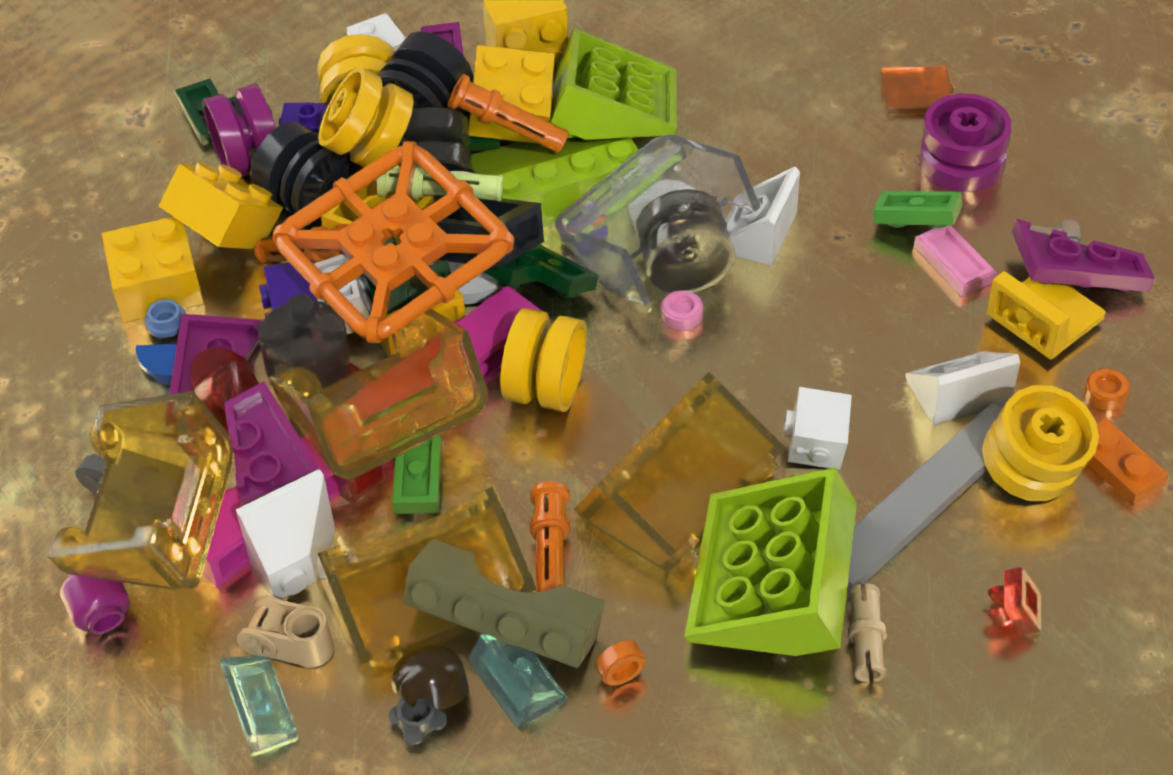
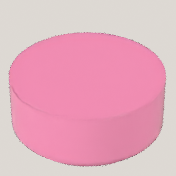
(682, 310)

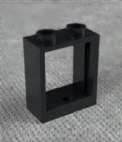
(520, 217)

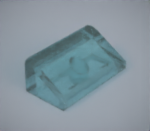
(516, 679)
(258, 701)

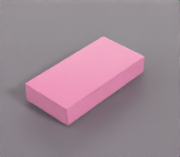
(955, 259)

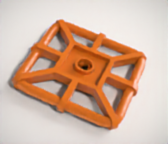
(389, 264)

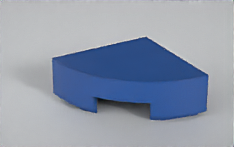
(157, 361)

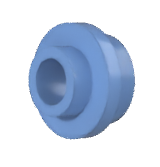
(164, 318)

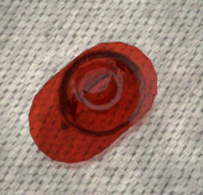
(218, 377)

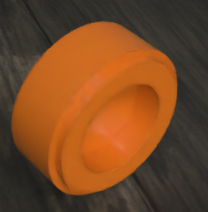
(1107, 389)
(620, 662)

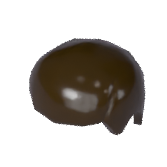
(431, 674)

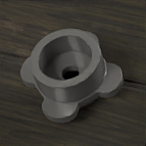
(414, 731)

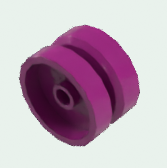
(241, 130)
(965, 142)

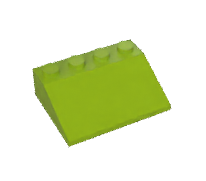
(612, 91)
(551, 178)
(775, 566)

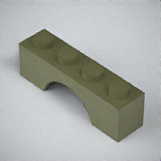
(549, 622)

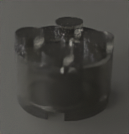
(305, 336)

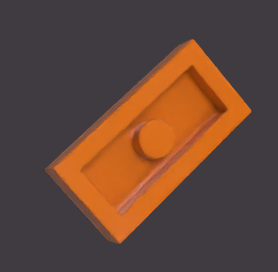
(1125, 464)

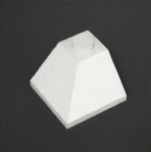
(287, 532)

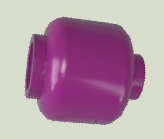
(94, 603)

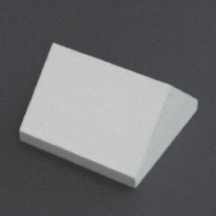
(761, 233)
(964, 384)

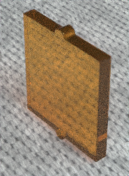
(914, 88)

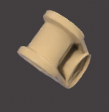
(284, 632)

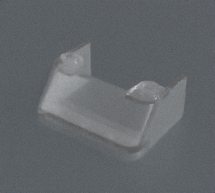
(603, 221)

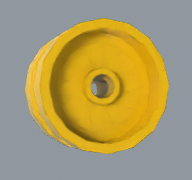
(346, 55)
(365, 117)
(543, 359)
(1040, 443)

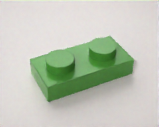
(917, 208)
(418, 479)

